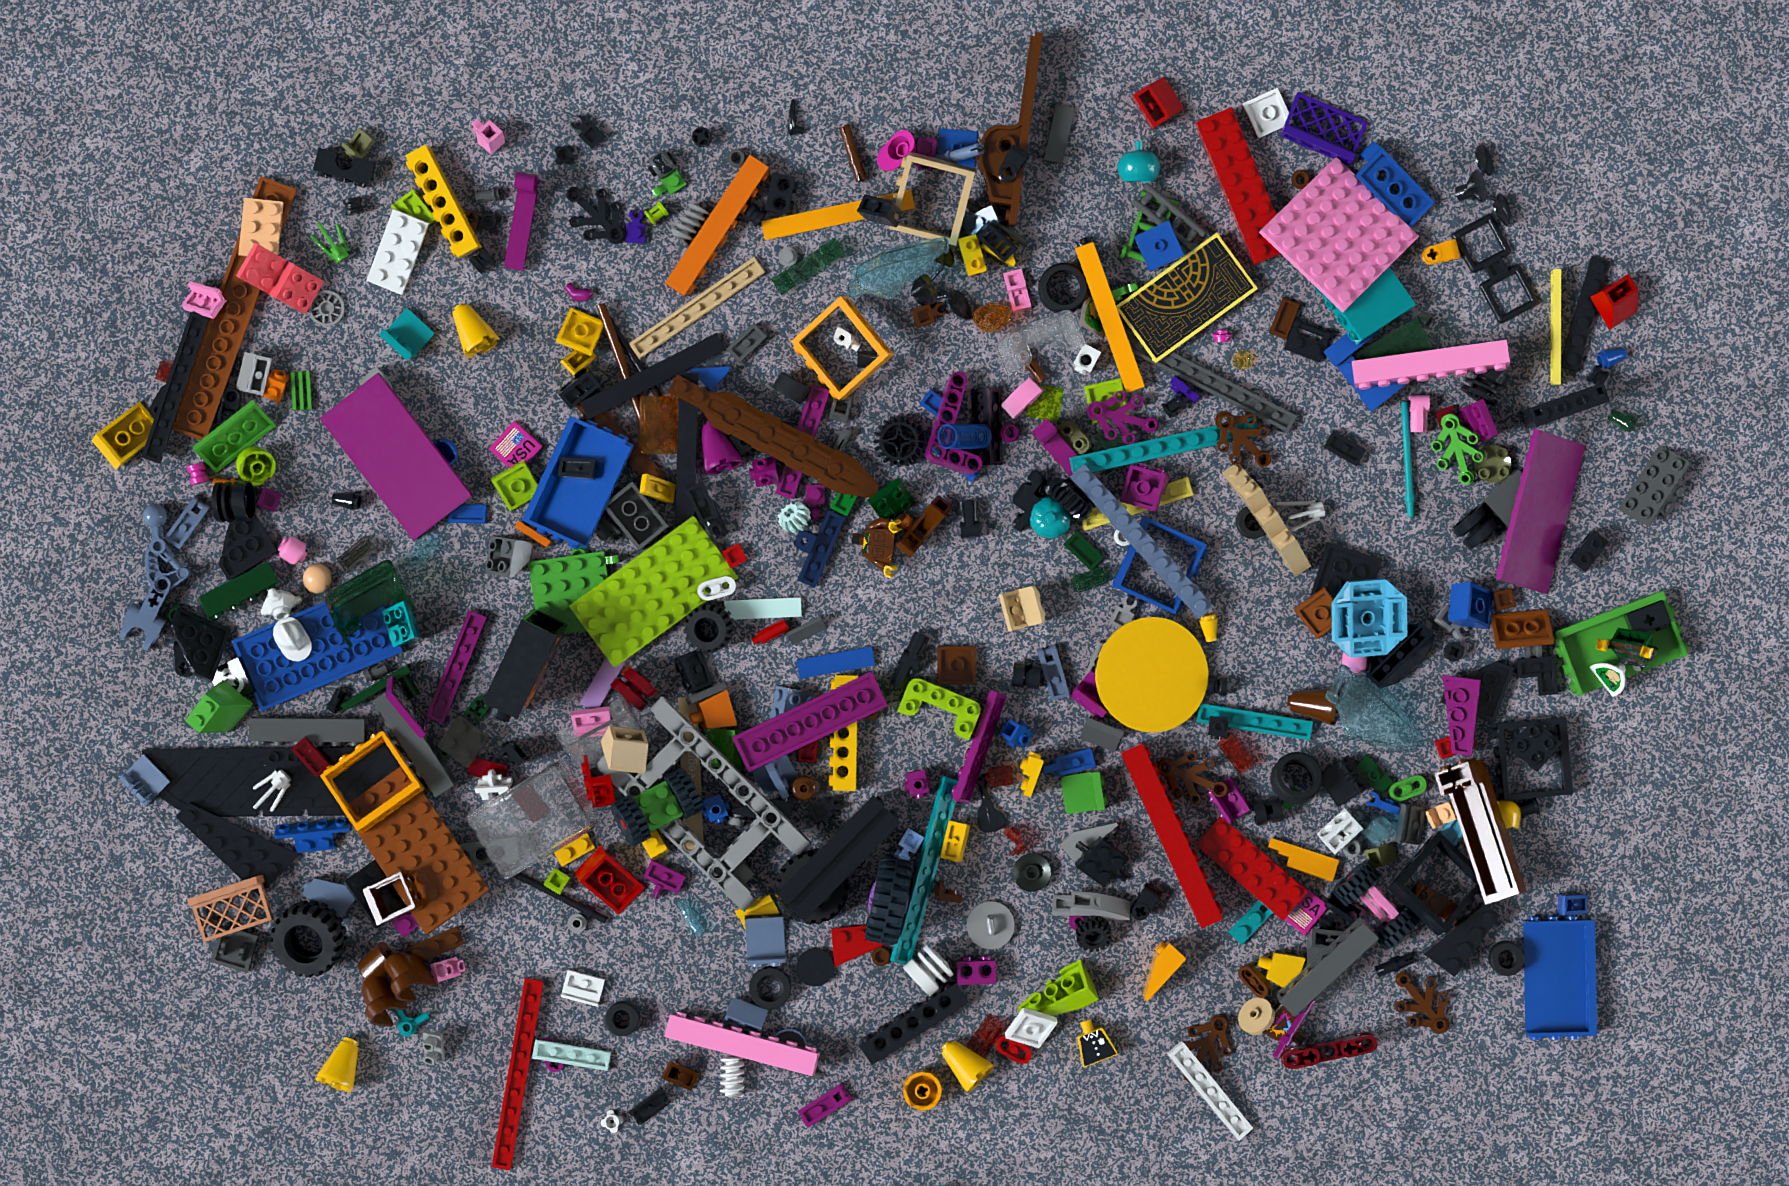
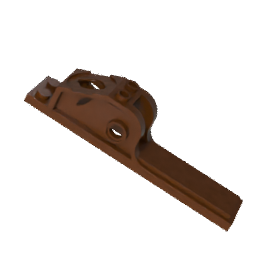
(989, 163)

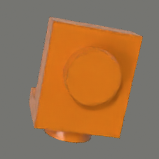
(276, 385)

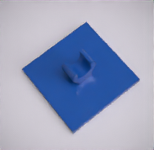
(955, 140)

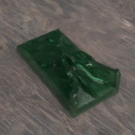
(1404, 340)

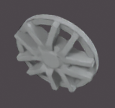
(327, 308)

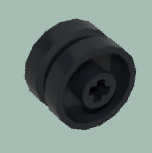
(1476, 526)

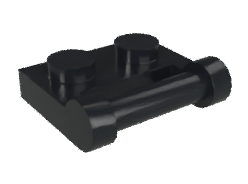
(1305, 346)

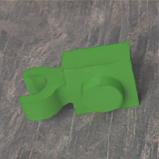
(671, 184)

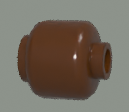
(809, 783)

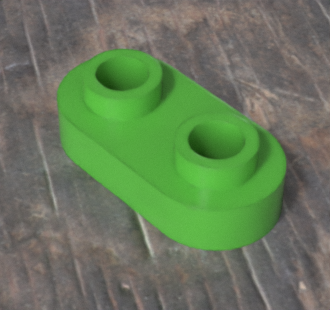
(1407, 788)

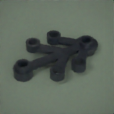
(598, 218)

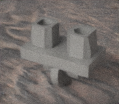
(433, 1047)

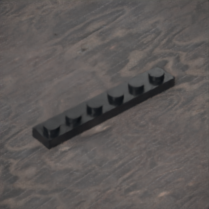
(1583, 314)

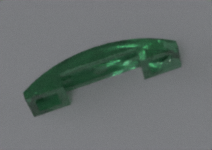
(808, 266)

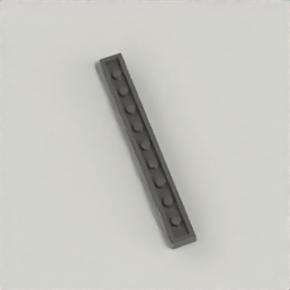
(1217, 386)

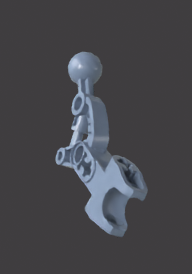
(148, 616)

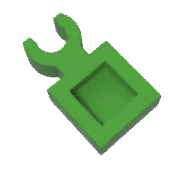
(1118, 293)

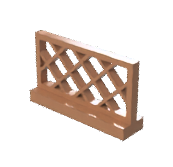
(221, 895)

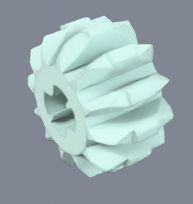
(794, 517)

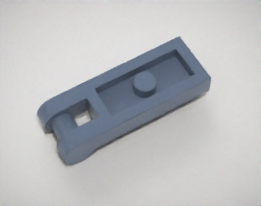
(187, 522)
(1053, 673)

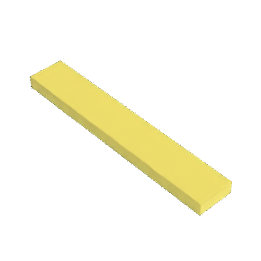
(1555, 356)
(1174, 491)

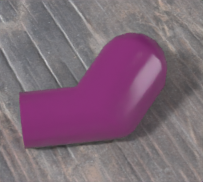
(578, 295)

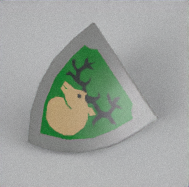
(1090, 318)

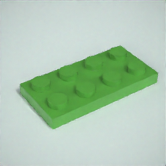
(234, 436)

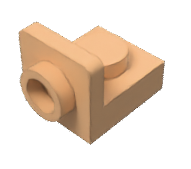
(1441, 814)

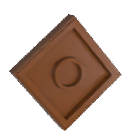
(1317, 612)

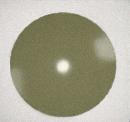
(1495, 465)

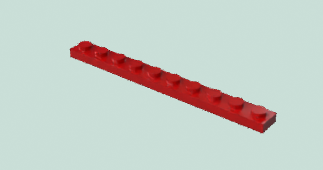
(517, 1074)

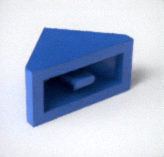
(711, 376)
(1572, 904)

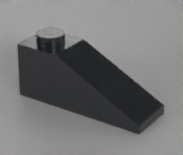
(783, 805)

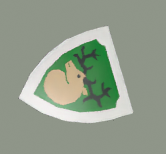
(1610, 676)

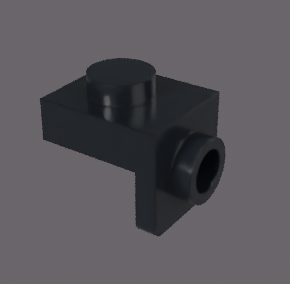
(1217, 727)

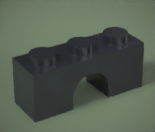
(360, 173)

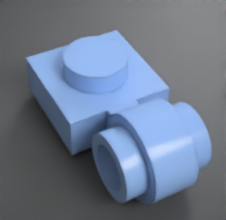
(909, 842)

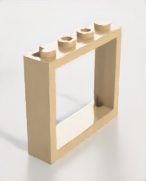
(967, 171)

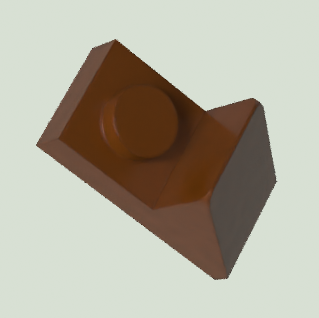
(680, 1075)

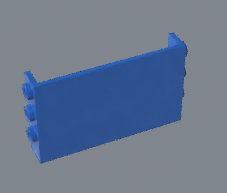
(572, 505)
(1559, 977)

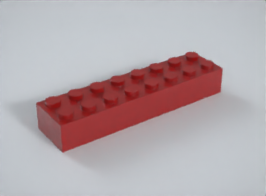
(1239, 181)

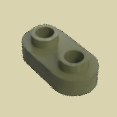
(1074, 436)

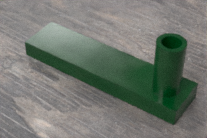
(401, 674)

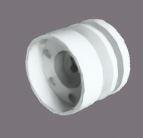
(928, 970)

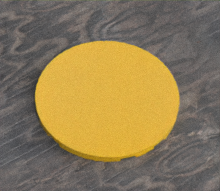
(1151, 674)

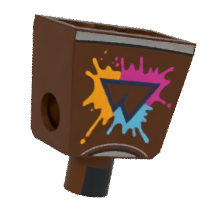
(1282, 1023)

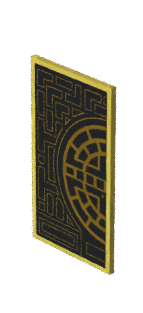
(1186, 297)

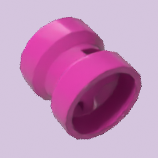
(198, 473)

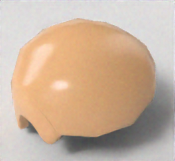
(317, 578)

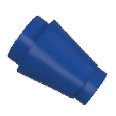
(1610, 357)

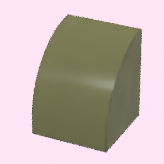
(1381, 855)

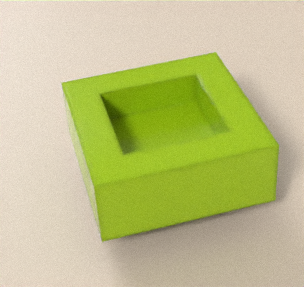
(557, 881)

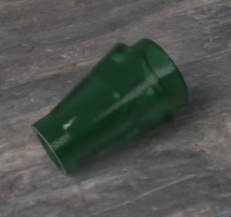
(1622, 420)

